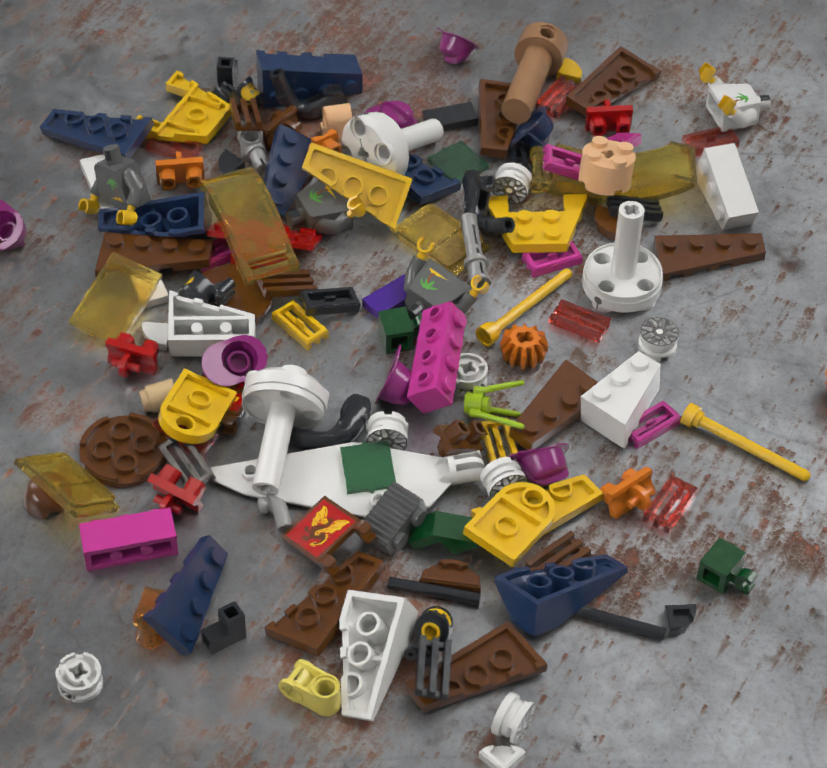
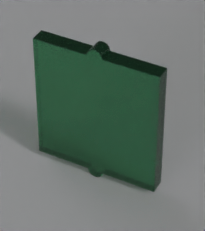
(456, 160)
(367, 467)

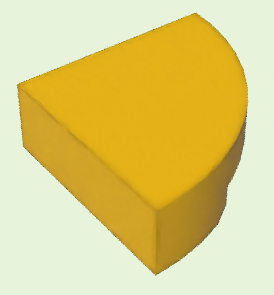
(570, 70)

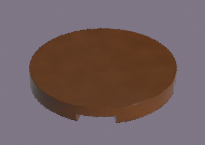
(247, 297)
(122, 450)

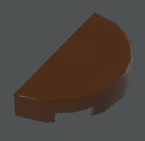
(605, 223)
(452, 574)

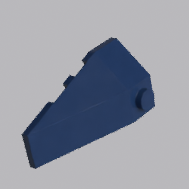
(169, 217)
(551, 595)

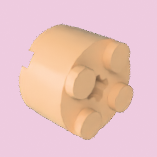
(607, 166)

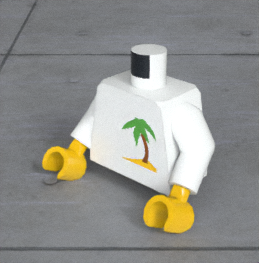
(732, 104)

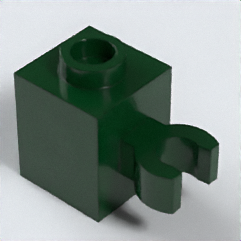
(397, 329)
(724, 566)

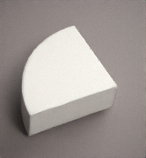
(156, 332)
(502, 756)

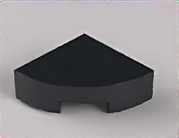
(229, 162)
(679, 618)

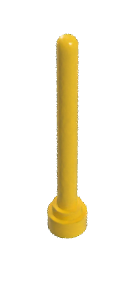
(489, 332)
(696, 417)

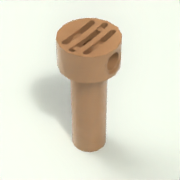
(538, 56)

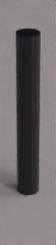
(434, 590)
(621, 622)

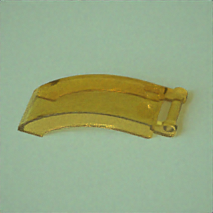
(656, 174)
(250, 223)

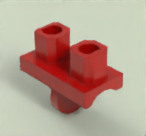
(608, 118)
(131, 357)
(166, 485)

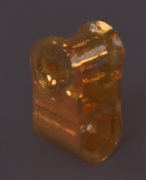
(145, 635)

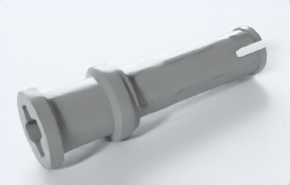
(475, 260)

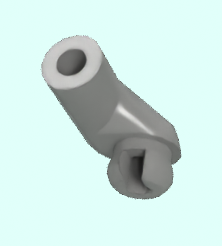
(276, 507)

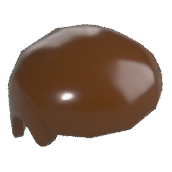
(38, 502)

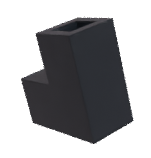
(227, 70)
(226, 631)

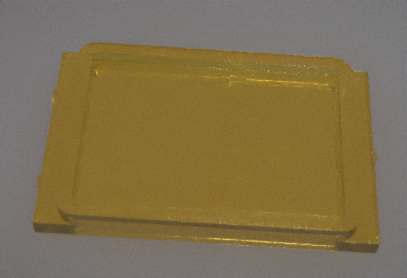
(440, 228)
(115, 298)
(68, 484)

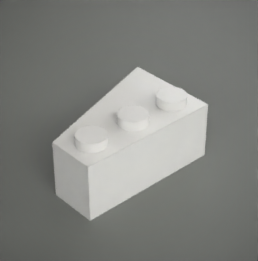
(726, 186)
(198, 325)
(621, 398)

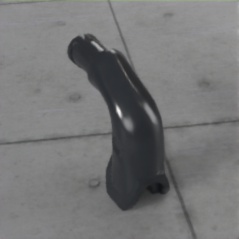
(310, 107)
(476, 201)
(352, 420)

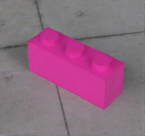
(128, 539)

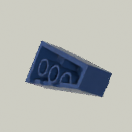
(308, 74)

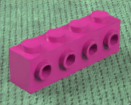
(437, 357)

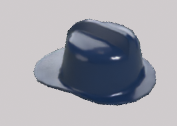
(535, 130)

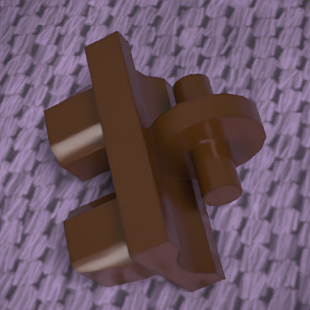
(287, 118)
(460, 437)

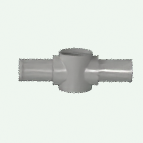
(252, 148)

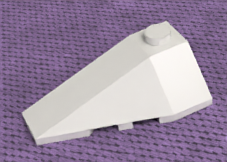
(373, 644)

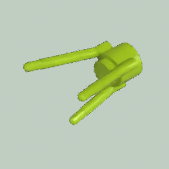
(479, 405)

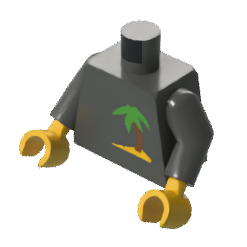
(117, 185)
(324, 209)
(433, 285)

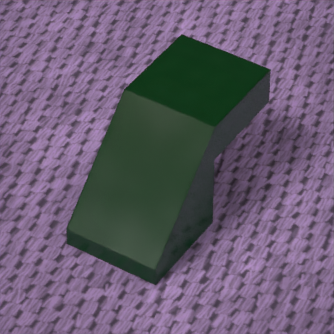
(442, 528)

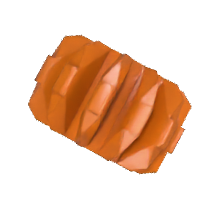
(523, 346)

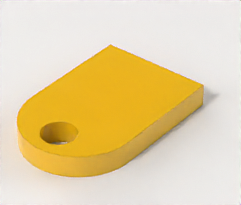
(197, 405)
(511, 524)

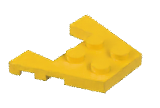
(194, 117)
(540, 230)

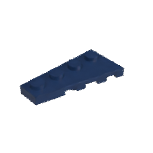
(97, 130)
(284, 167)
(428, 183)
(184, 604)

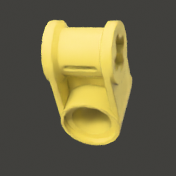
(308, 685)

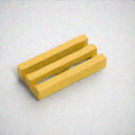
(296, 327)
(498, 442)

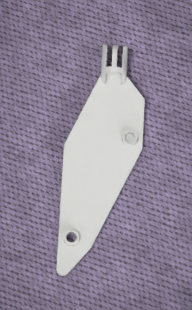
(320, 472)

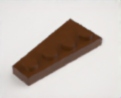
(612, 80)
(494, 128)
(156, 251)
(706, 251)
(553, 407)
(316, 618)
(484, 665)

